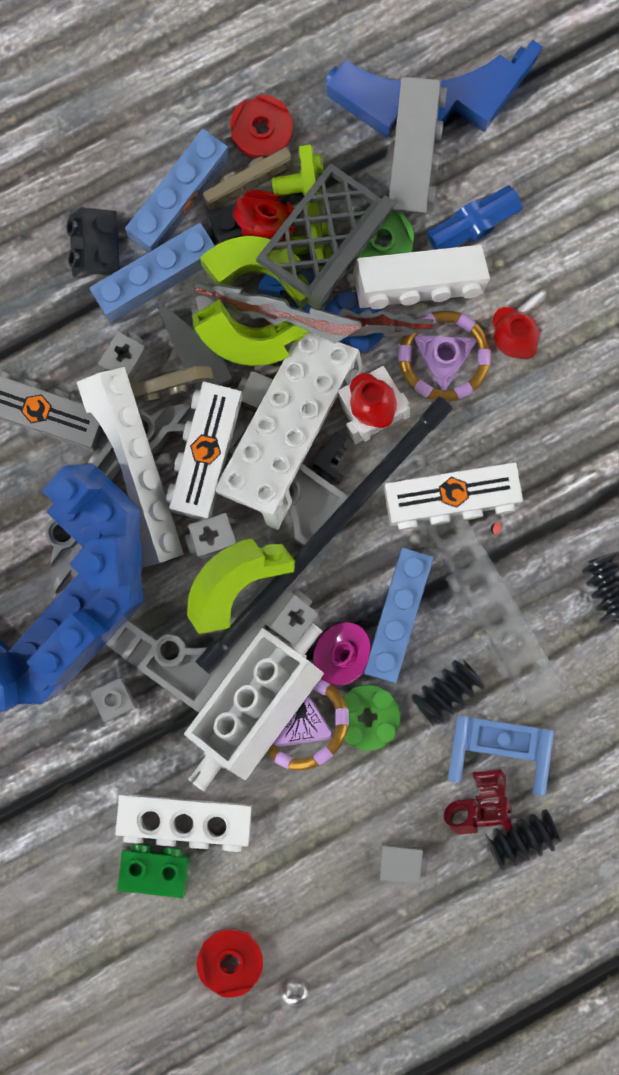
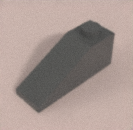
(195, 352)

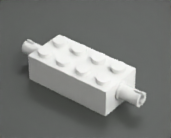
(253, 705)

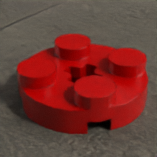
(255, 111)
(261, 214)
(219, 978)

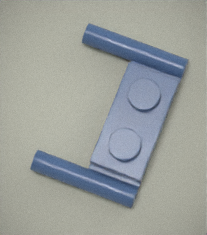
(502, 740)

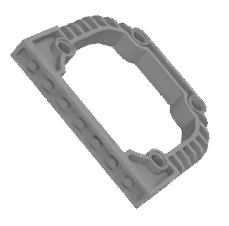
(310, 508)

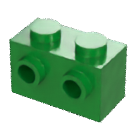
(153, 871)

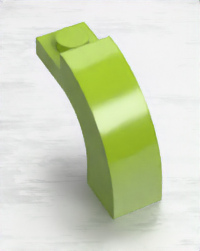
(238, 257)
(244, 343)
(227, 575)

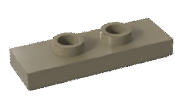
(257, 173)
(174, 383)

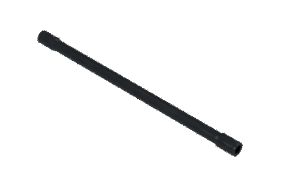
(427, 422)

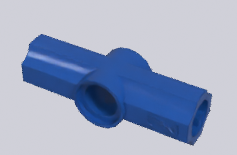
(475, 219)

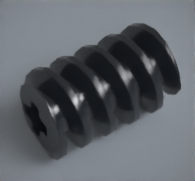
(607, 581)
(447, 691)
(523, 839)

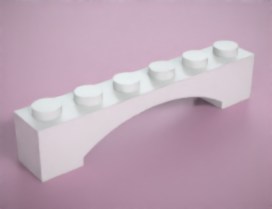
(115, 408)

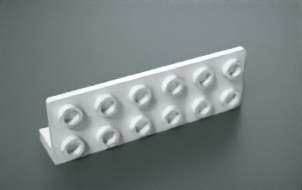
(287, 425)

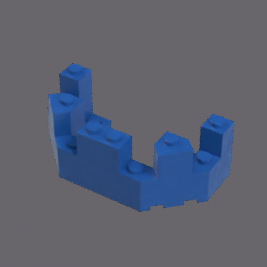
(94, 601)

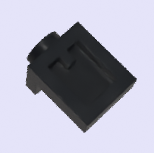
(224, 224)
(332, 453)

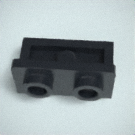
(93, 242)

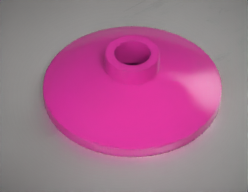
(333, 649)

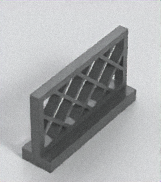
(352, 243)

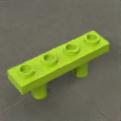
(302, 182)

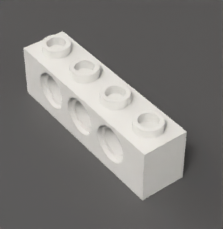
(133, 807)

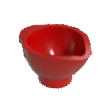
(515, 333)
(372, 401)

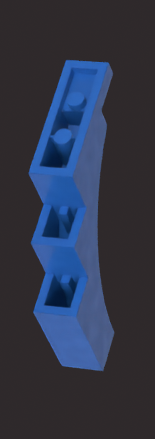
(474, 95)

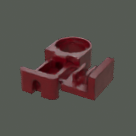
(488, 807)

